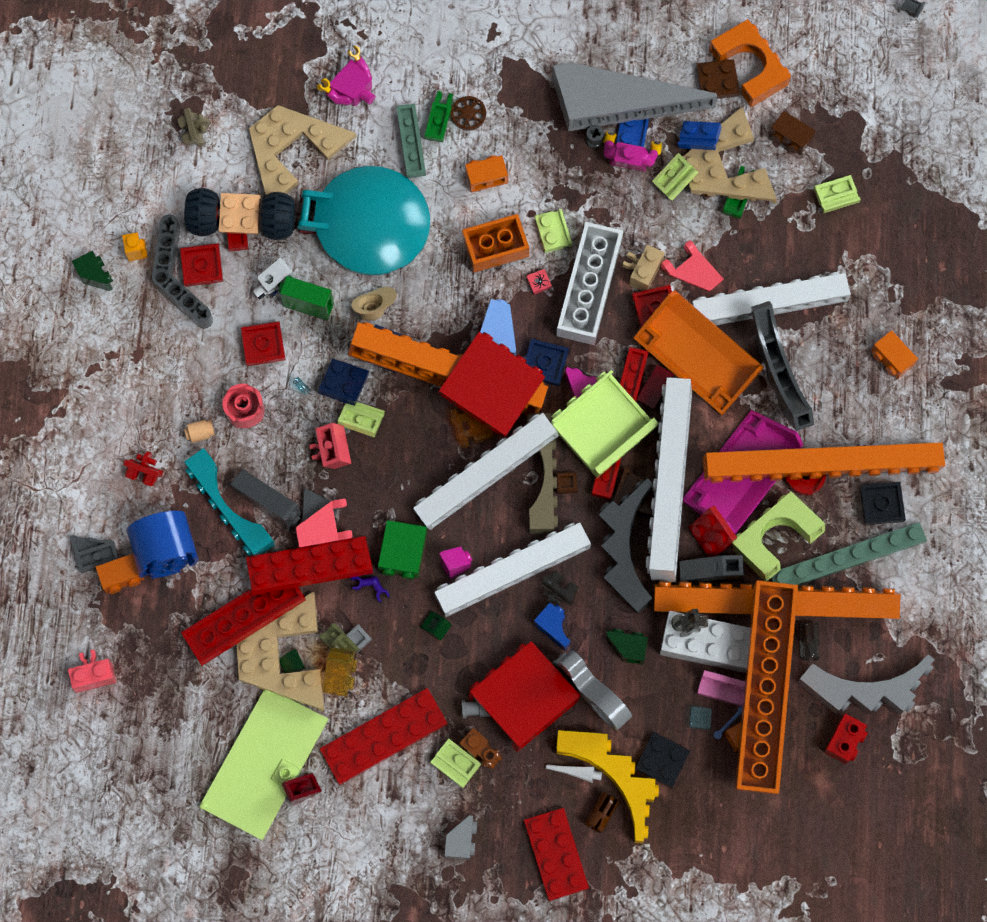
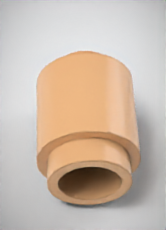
(199, 431)

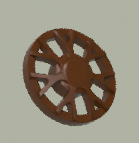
(468, 113)

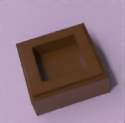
(566, 482)

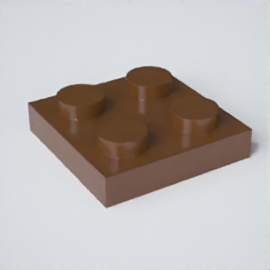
(719, 78)

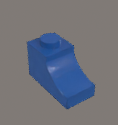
(550, 624)

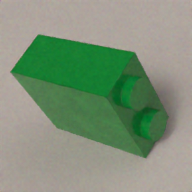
(306, 298)
(402, 549)

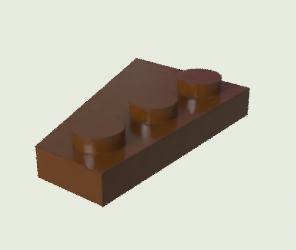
(627, 486)

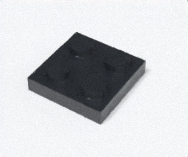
(882, 503)
(662, 760)

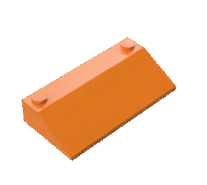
(698, 351)

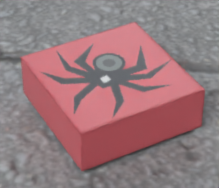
(539, 281)

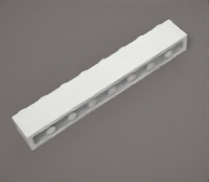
(784, 298)
(486, 471)
(512, 569)

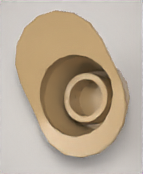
(373, 304)

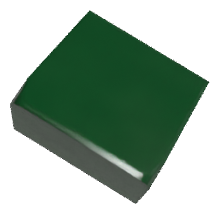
(436, 625)
(292, 662)

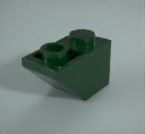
(91, 272)
(627, 646)

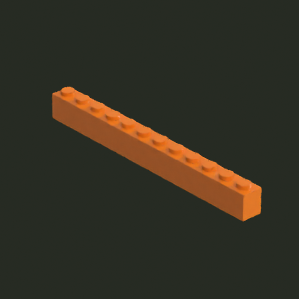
(823, 461)
(810, 601)

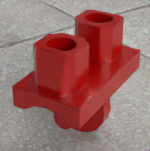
(151, 473)

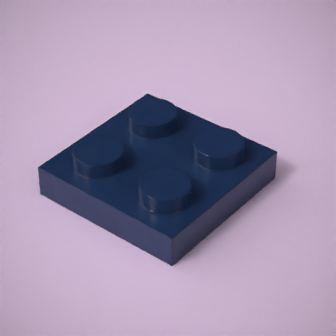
(549, 359)
(343, 382)

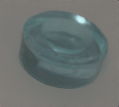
(301, 385)

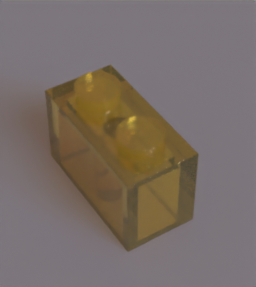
(339, 672)

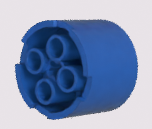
(162, 544)

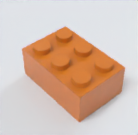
(495, 243)

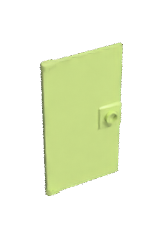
(262, 758)

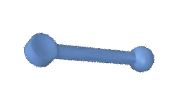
(718, 734)

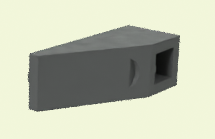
(712, 569)

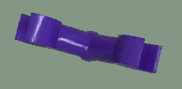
(374, 581)

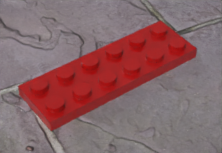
(309, 565)
(238, 621)
(383, 736)

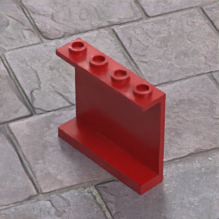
(491, 384)
(524, 695)

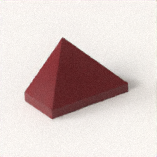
(301, 788)

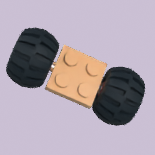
(239, 213)

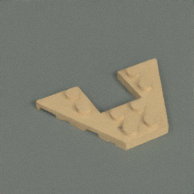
(282, 128)
(712, 175)
(261, 663)

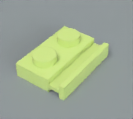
(675, 176)
(837, 194)
(553, 231)
(361, 418)
(455, 763)

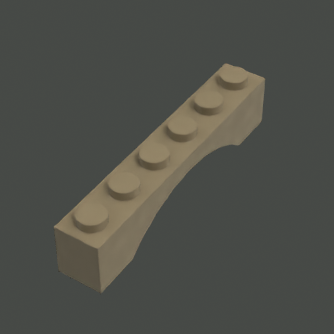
(542, 512)

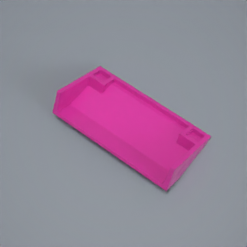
(739, 499)

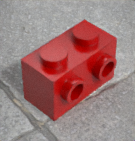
(846, 738)

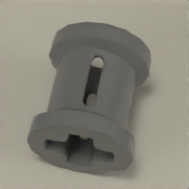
(913, 6)
(592, 131)

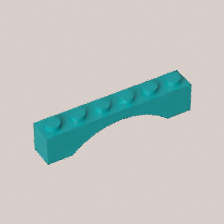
(253, 535)

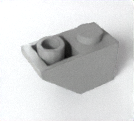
(459, 840)

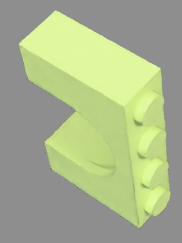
(788, 512)

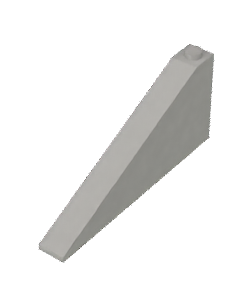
(608, 97)

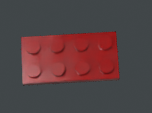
(556, 854)

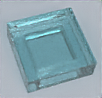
(700, 718)

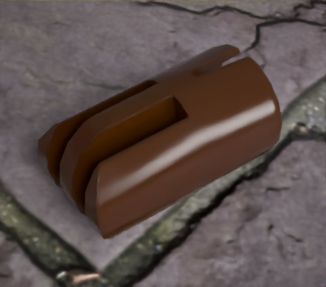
(601, 812)

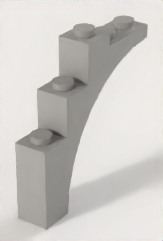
(866, 695)

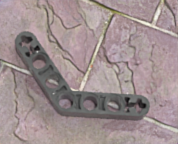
(167, 271)

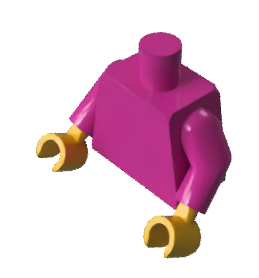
(351, 83)
(630, 155)

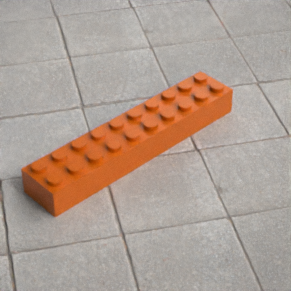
(415, 358)
(766, 687)

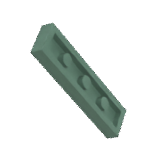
(411, 141)

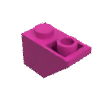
(578, 381)

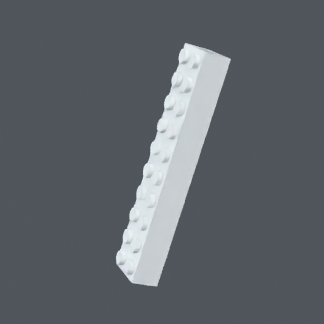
(669, 486)

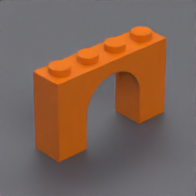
(746, 38)

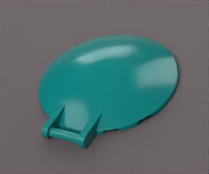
(369, 219)

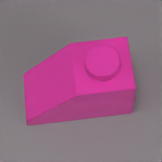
(455, 561)

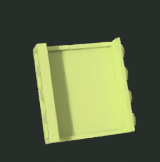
(602, 423)

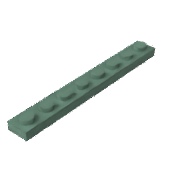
(851, 556)

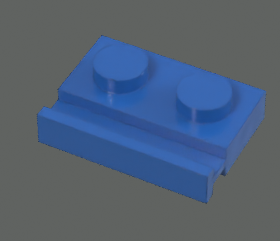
(633, 132)
(699, 135)

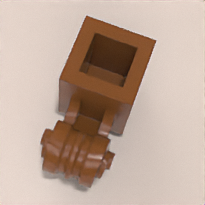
(478, 746)

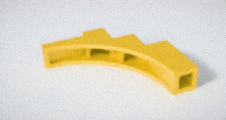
(636, 791)

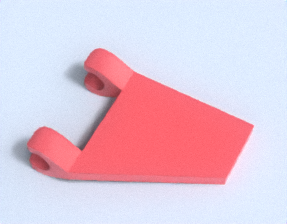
(694, 270)
(322, 526)

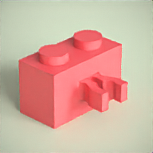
(332, 446)
(91, 674)

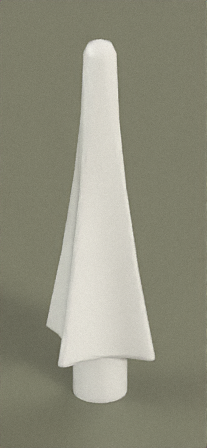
(584, 773)

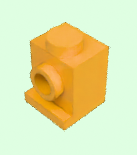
(134, 247)

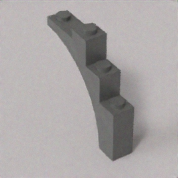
(779, 374)
(617, 546)

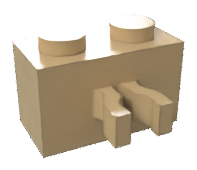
(644, 268)

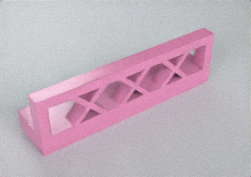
(721, 688)

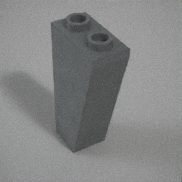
(267, 499)

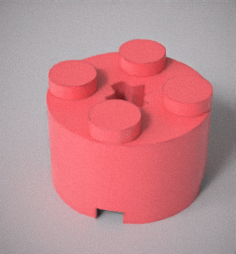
(247, 416)

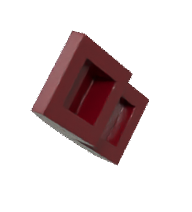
(652, 390)

